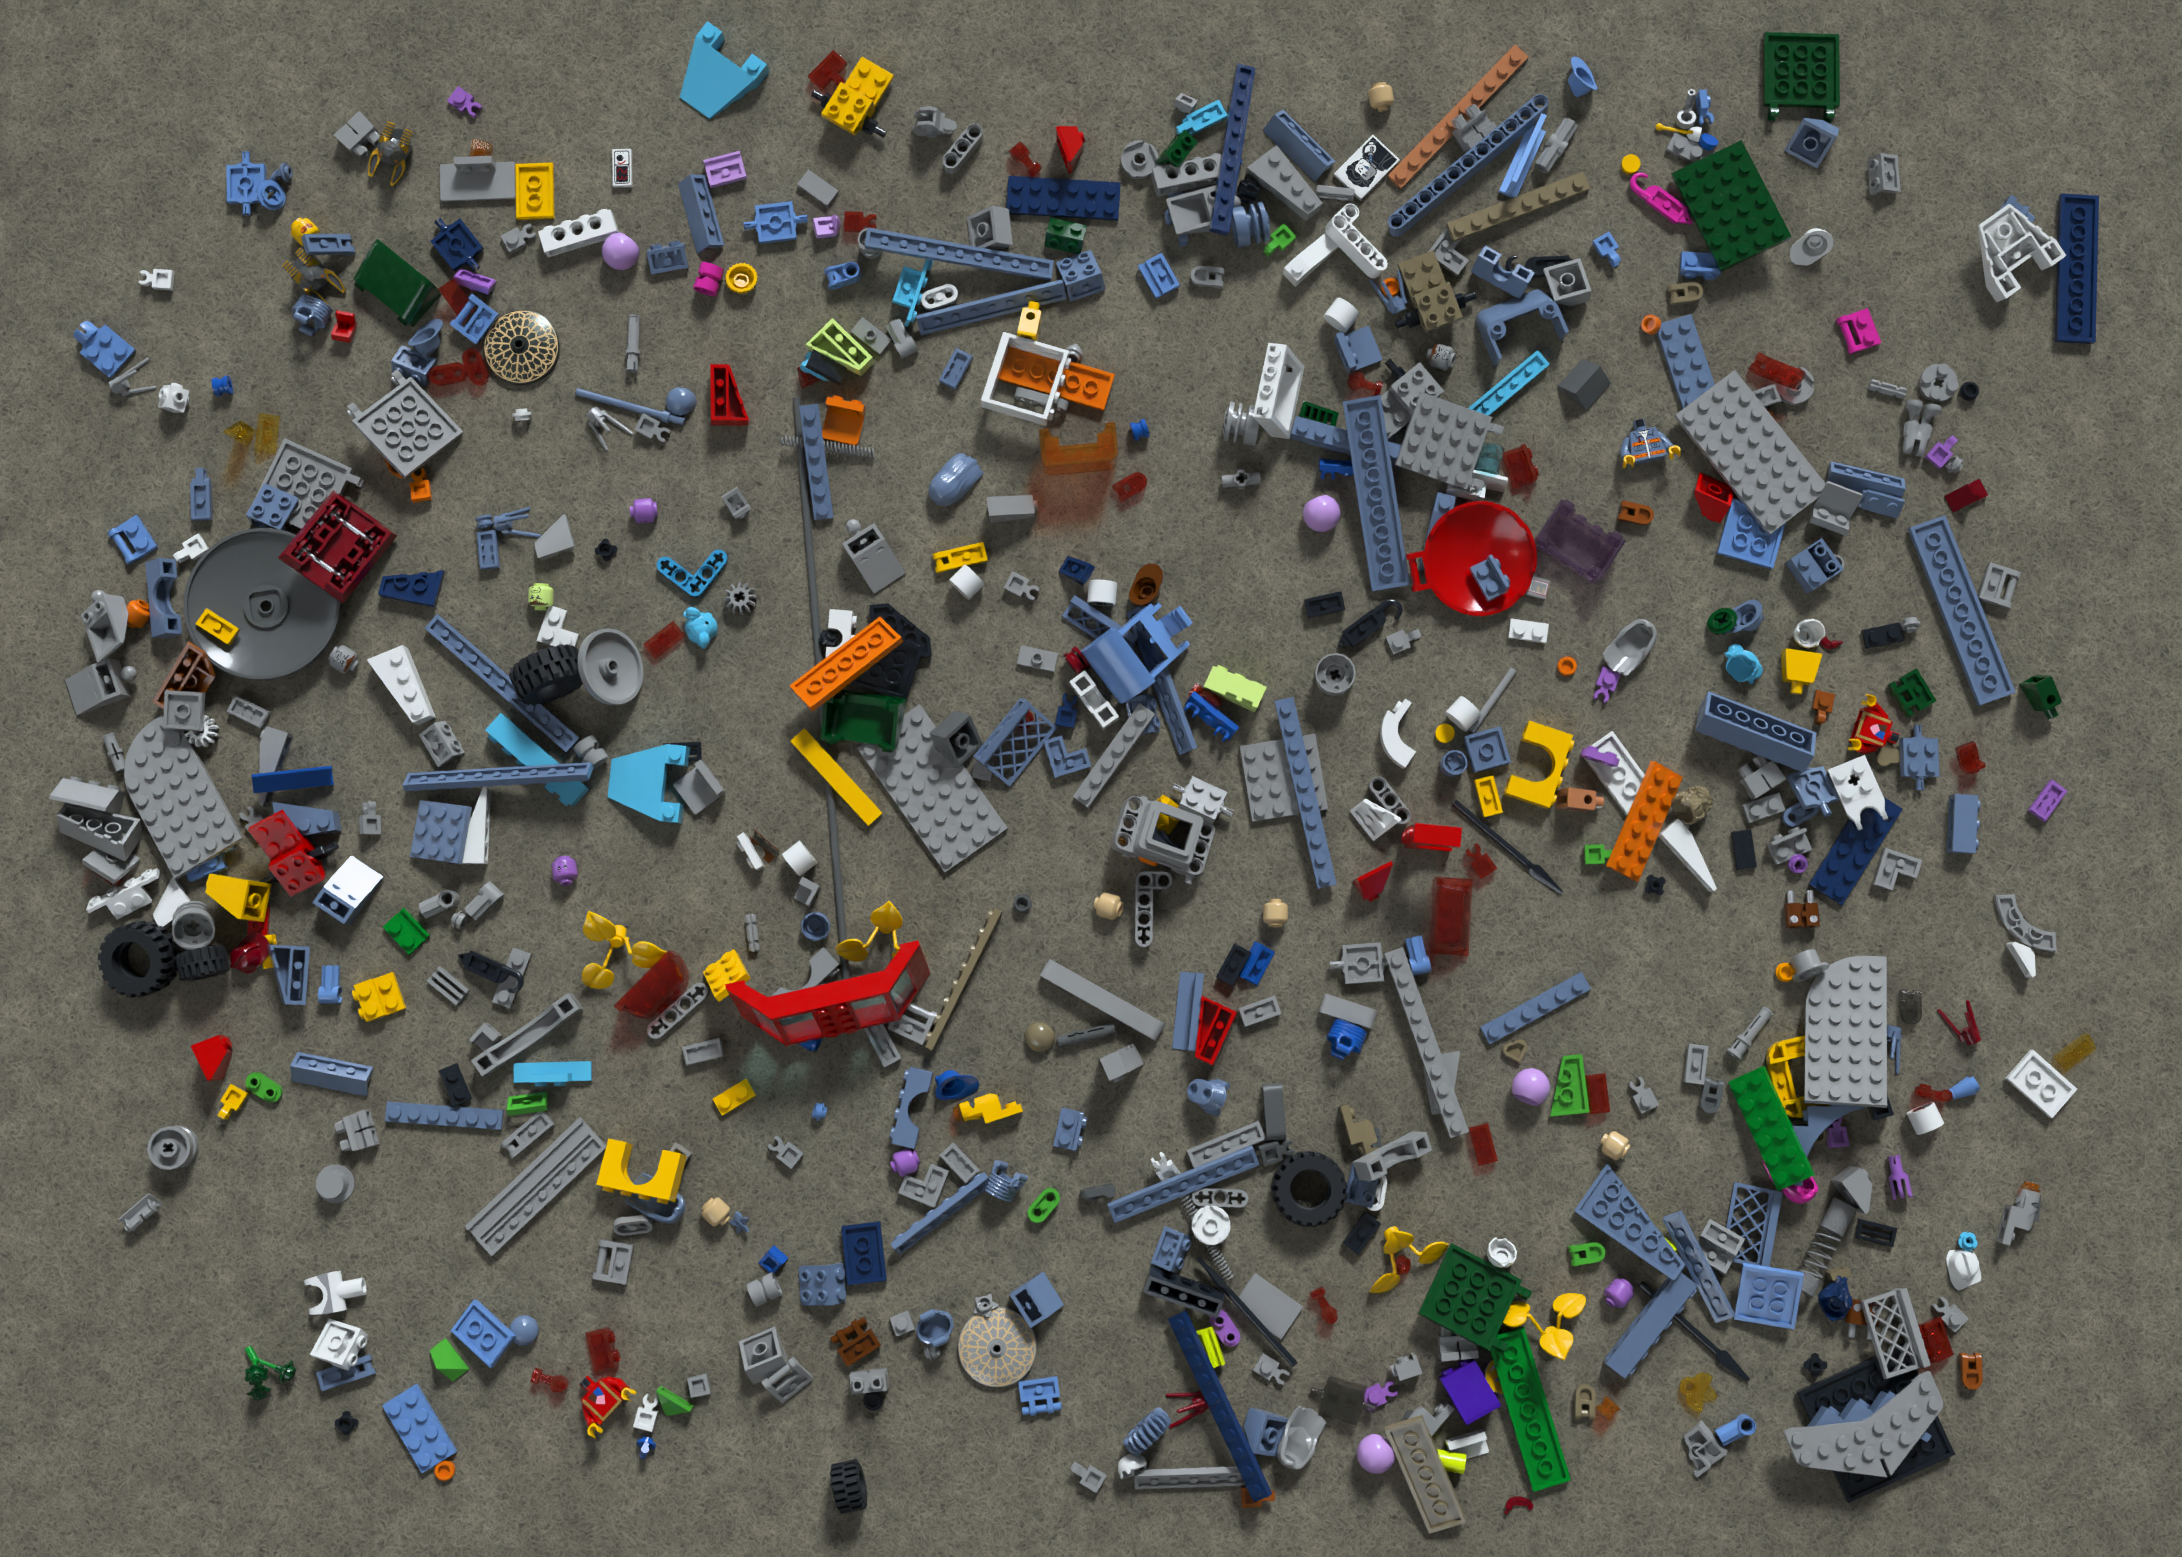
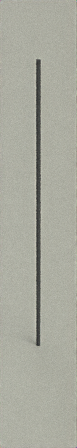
(818, 658)

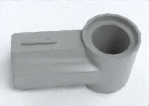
(903, 342)
(484, 900)
(438, 903)

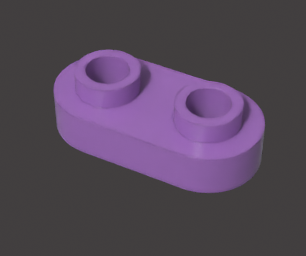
(1608, 758)
(1225, 1328)

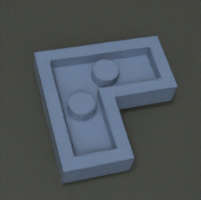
(1061, 761)

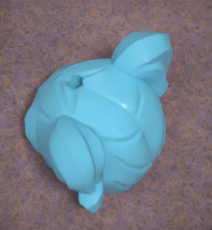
(696, 628)
(1742, 664)

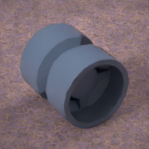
(1453, 763)

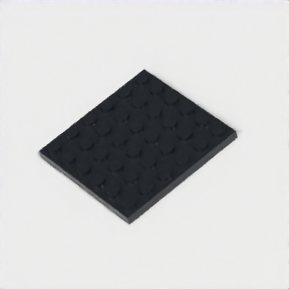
(1865, 1383)

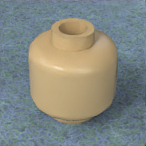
(1381, 96)
(1108, 906)
(1275, 913)
(1615, 1145)
(715, 1211)

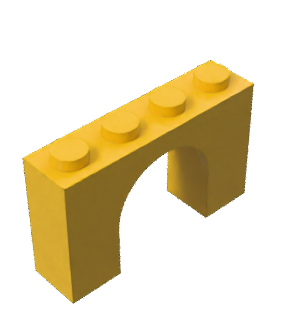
(1557, 745)
(663, 1185)

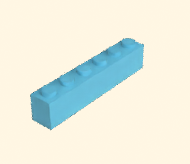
(531, 754)

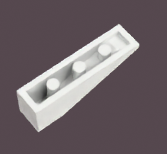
(1309, 259)
(478, 831)
(1683, 845)

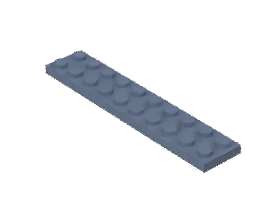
(1376, 493)
(1961, 610)

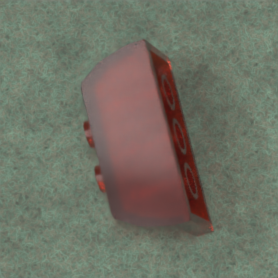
(1451, 916)
(656, 987)

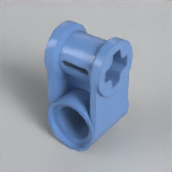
(841, 275)

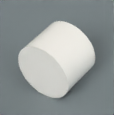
(1341, 315)
(966, 582)
(1103, 592)
(1463, 713)
(799, 858)
(1926, 1118)

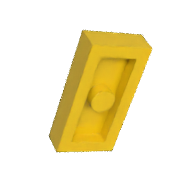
(218, 626)
(1488, 796)
(734, 1097)

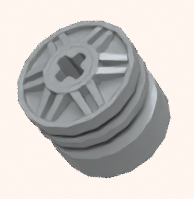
(1241, 424)
(1330, 664)
(193, 935)

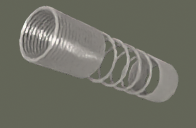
(1835, 1220)

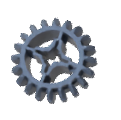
(1147, 1431)

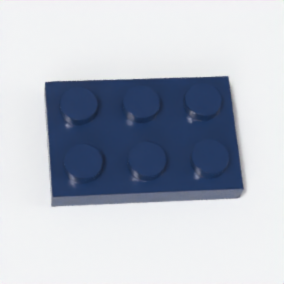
(864, 1253)

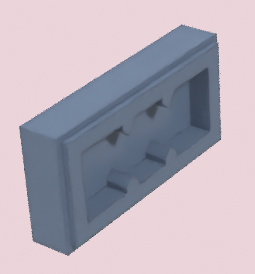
(955, 369)
(488, 550)

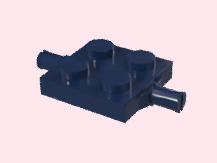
(457, 244)

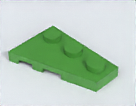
(1571, 1088)

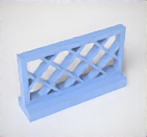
(1523, 159)

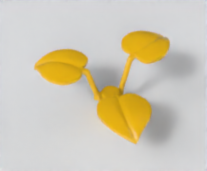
(887, 920)
(599, 928)
(1397, 1241)
(1552, 1340)

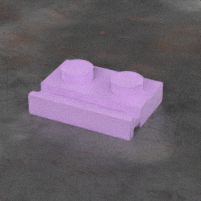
(725, 169)

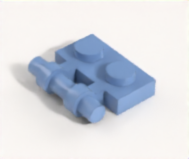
(1039, 1389)

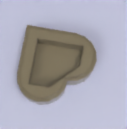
(1887, 755)
(1515, 1050)

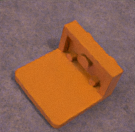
(843, 420)

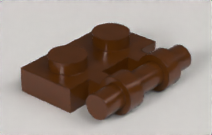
(859, 1346)

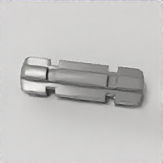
(1886, 388)
(752, 933)

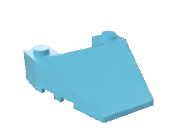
(714, 80)
(641, 780)

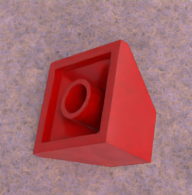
(1070, 144)
(1712, 497)
(1373, 882)
(213, 1056)

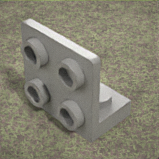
(1835, 508)
(699, 787)

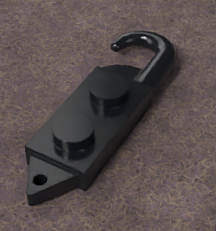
(1537, 264)
(1368, 623)
(490, 969)

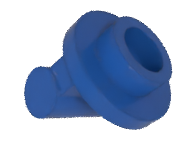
(645, 1443)

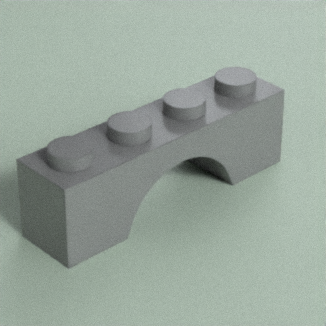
(822, 966)
(1377, 1162)

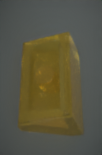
(240, 432)
(266, 433)
(2075, 1051)

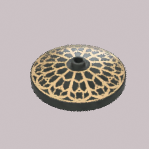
(525, 363)

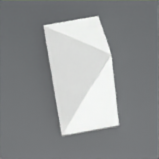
(2024, 958)

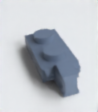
(201, 496)
(1881, 503)

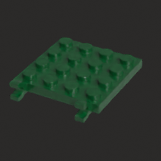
(1801, 72)
(1471, 1298)

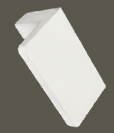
(1470, 1443)

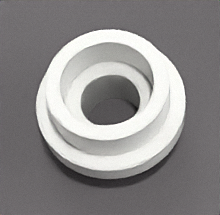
(521, 414)

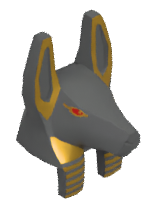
(393, 150)
(312, 275)

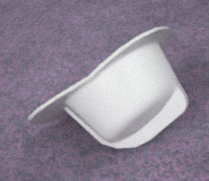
(1811, 247)
(1963, 1268)

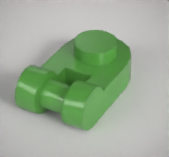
(1593, 1253)

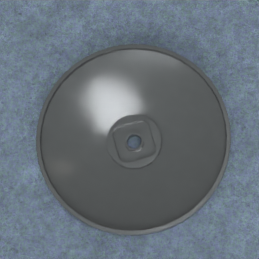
(235, 583)

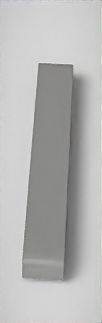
(1102, 999)

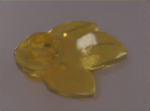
(1700, 1391)

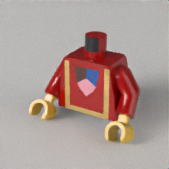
(1871, 728)
(602, 1400)

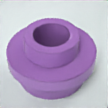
(1801, 867)

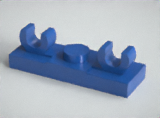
(1332, 466)
(1211, 716)

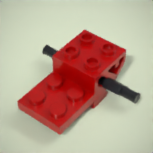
(292, 856)

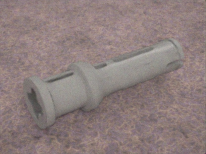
(1745, 1040)

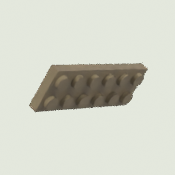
(1425, 1474)

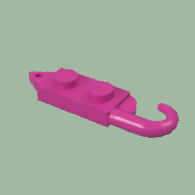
(1661, 201)

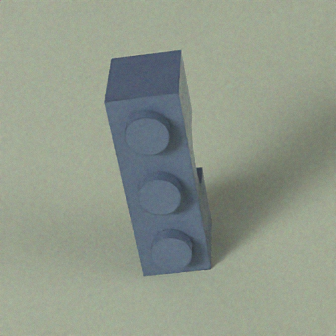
(1489, 269)

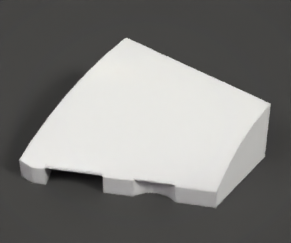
(171, 899)

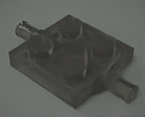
(1343, 1400)

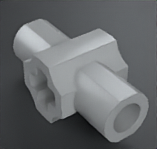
(1250, 479)

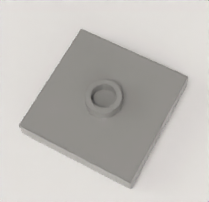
(184, 710)
(109, 866)

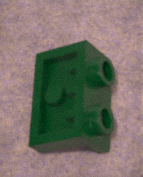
(1177, 149)

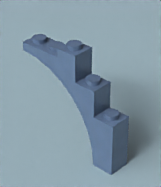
(1818, 1118)
(1854, 1412)

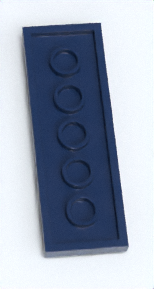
(1063, 198)
(1852, 853)

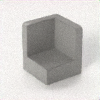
(807, 891)
(485, 1036)

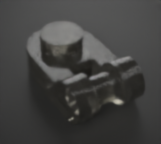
(1910, 1013)

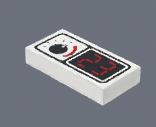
(622, 168)

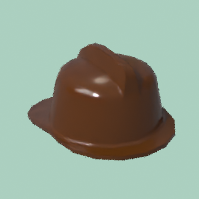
(1146, 585)

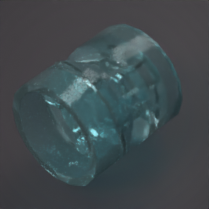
(1489, 465)

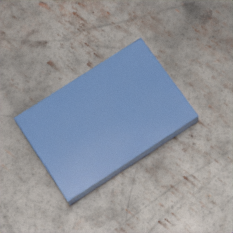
(483, 1333)

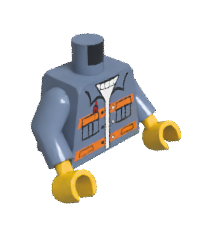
(1646, 445)

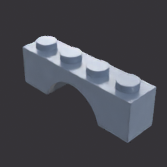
(160, 577)
(905, 1131)

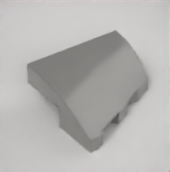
(555, 540)
(1700, 1440)

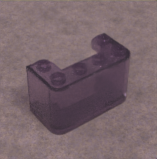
(1578, 543)

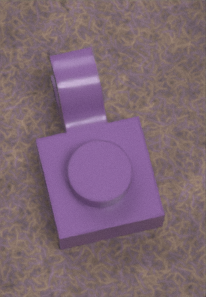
(1941, 452)

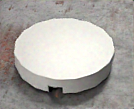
(1211, 1225)

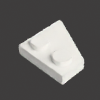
(1374, 818)

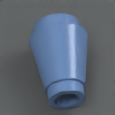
(1965, 1088)

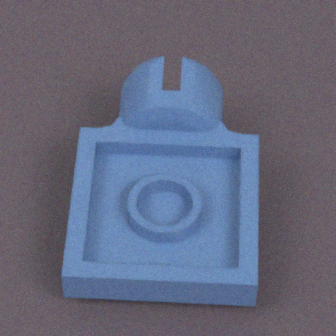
(103, 348)

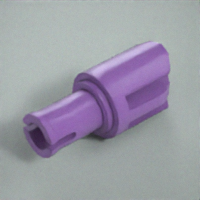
(1898, 1174)

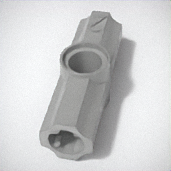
(1556, 145)

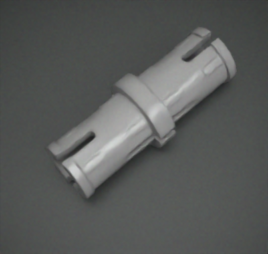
(110, 740)

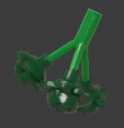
(258, 1373)

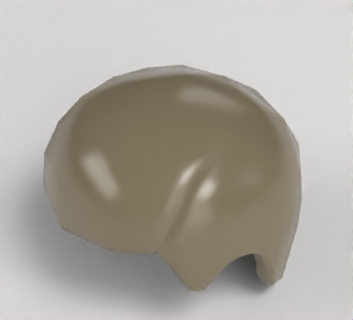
(1039, 1037)

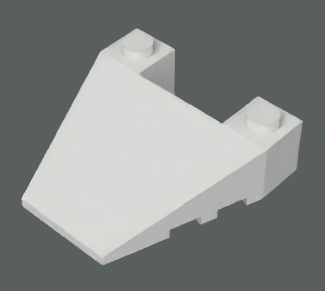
(2006, 243)

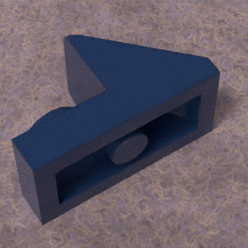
(1076, 570)

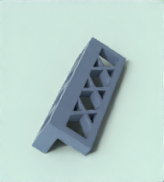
(1098, 617)

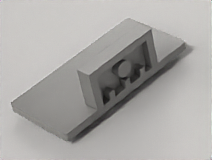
(477, 179)

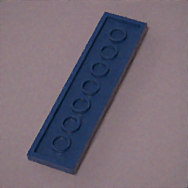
(2078, 269)

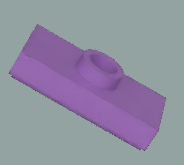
(474, 281)
(2047, 800)

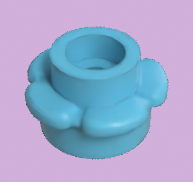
(1967, 1236)

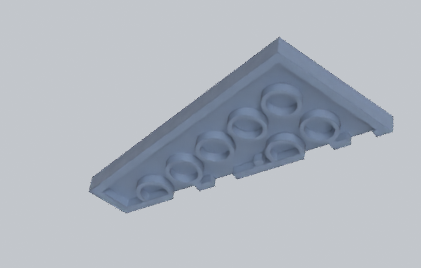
(1620, 1216)

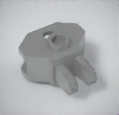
(932, 122)

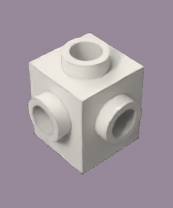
(173, 398)

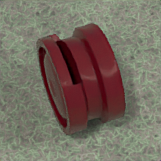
(1075, 662)

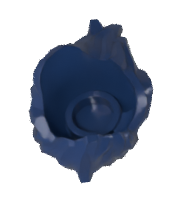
(1836, 1299)

